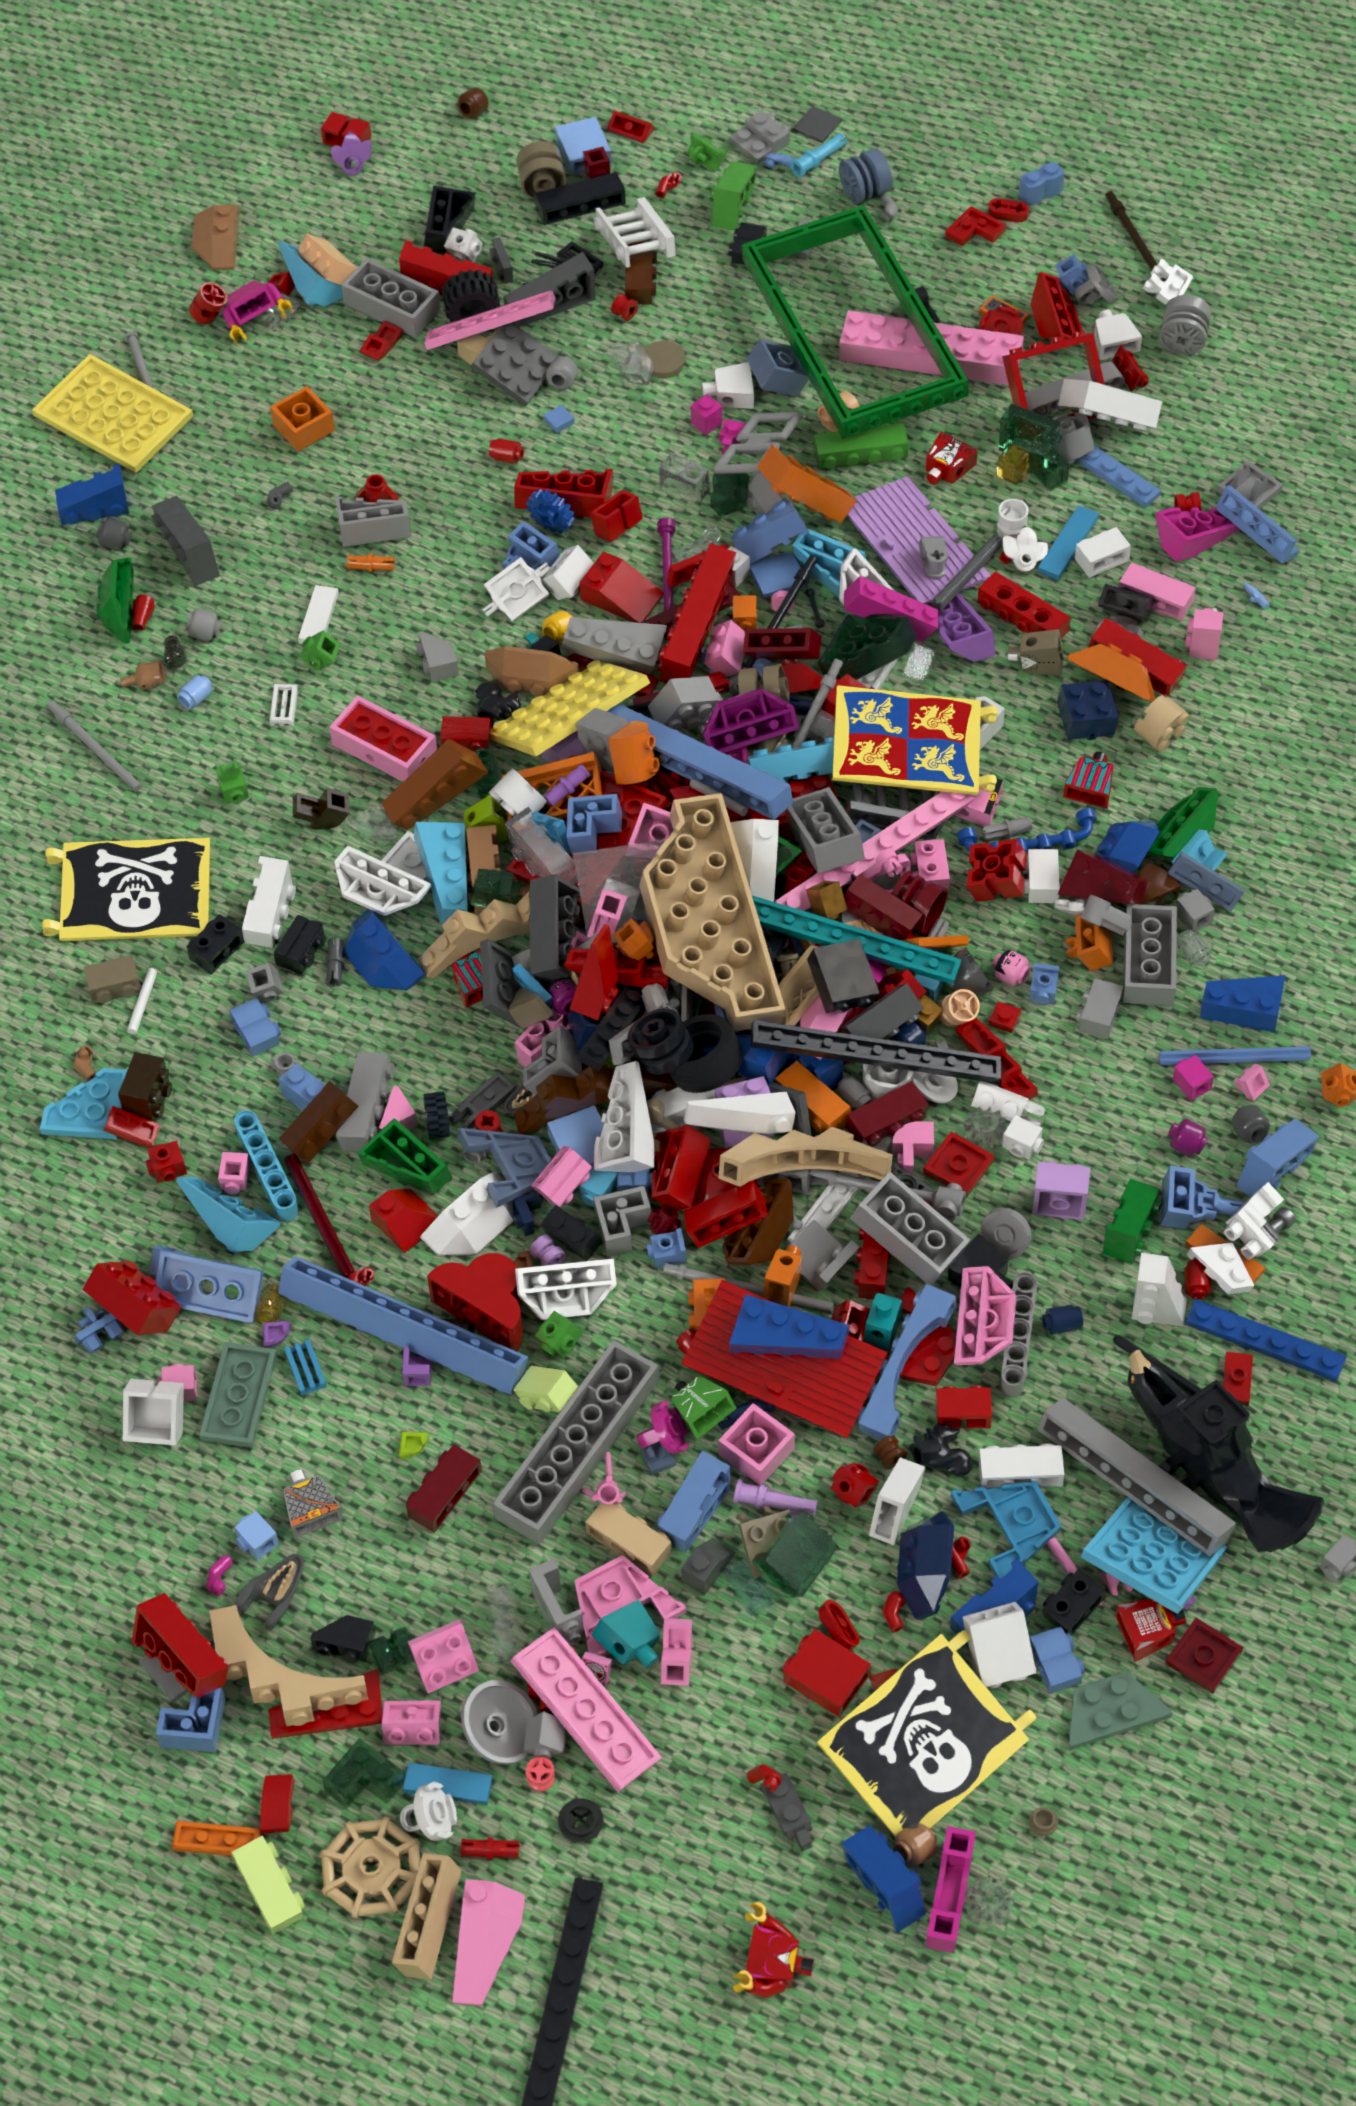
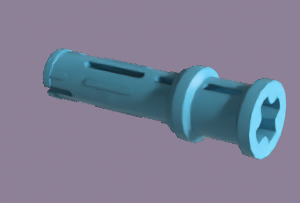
(812, 158)

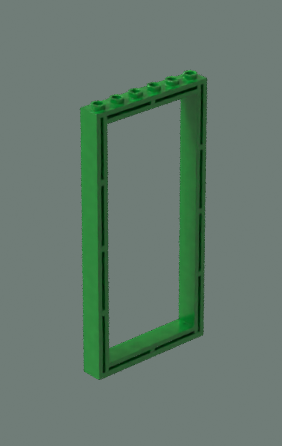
(886, 410)

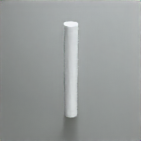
(142, 1001)

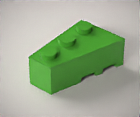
(730, 194)

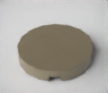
(666, 357)

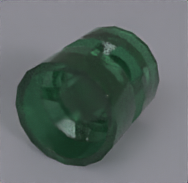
(392, 1650)

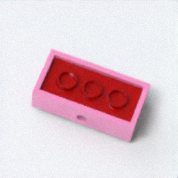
(382, 739)

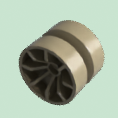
(540, 168)
(772, 680)

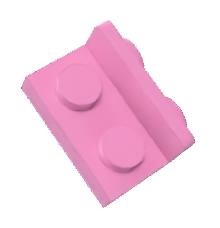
(411, 1722)

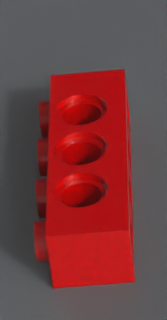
(1020, 606)

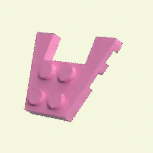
(615, 1587)

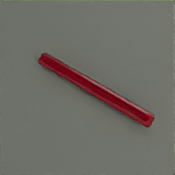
(319, 1215)

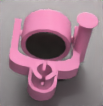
(888, 869)

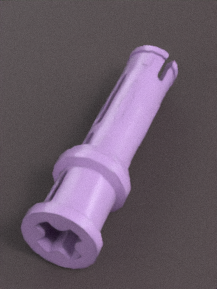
(762, 1497)

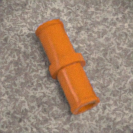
(371, 562)

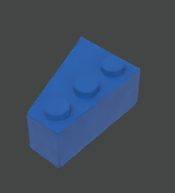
(93, 499)
(1244, 1001)
(1015, 1586)
(886, 1876)

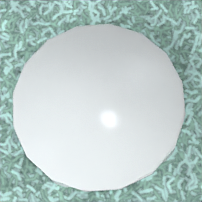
(1071, 907)

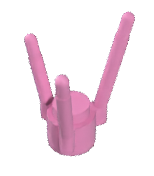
(607, 1489)

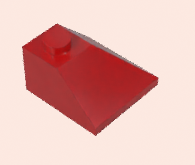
(402, 1217)

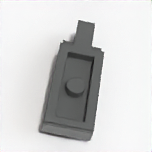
(790, 1812)

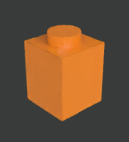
(745, 611)

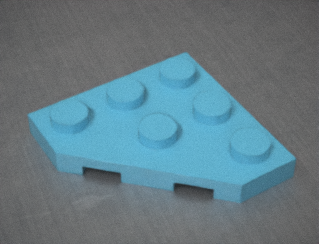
(85, 1107)

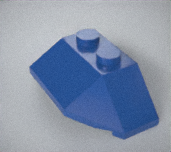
(1128, 843)
(380, 955)

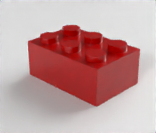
(132, 1297)

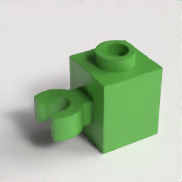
(232, 783)

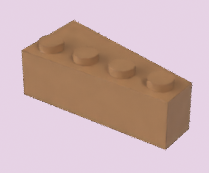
(481, 855)

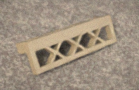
(795, 988)

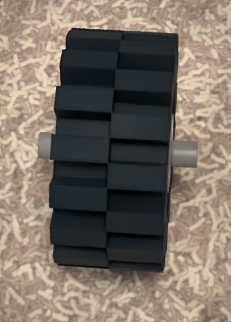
(436, 1115)

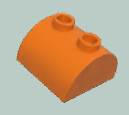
(633, 753)

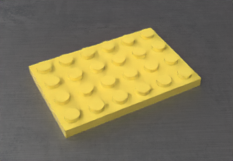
(112, 413)
(555, 713)

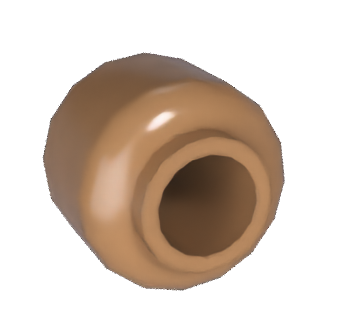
(916, 1844)

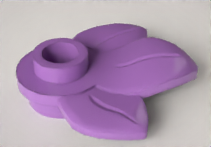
(352, 150)

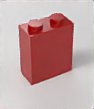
(826, 1672)

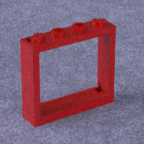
(1013, 372)

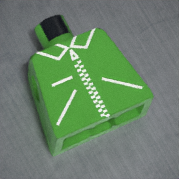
(702, 1404)

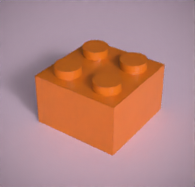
(302, 418)

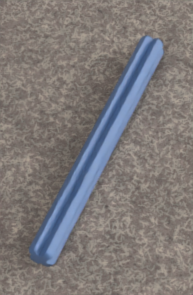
(1238, 1055)

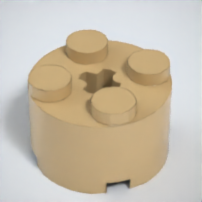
(1162, 722)

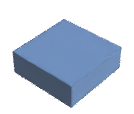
(559, 419)

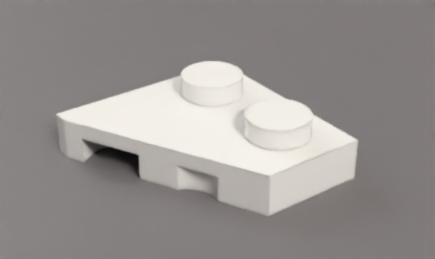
(1223, 1266)

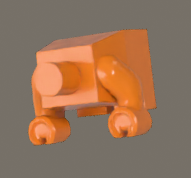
(635, 940)

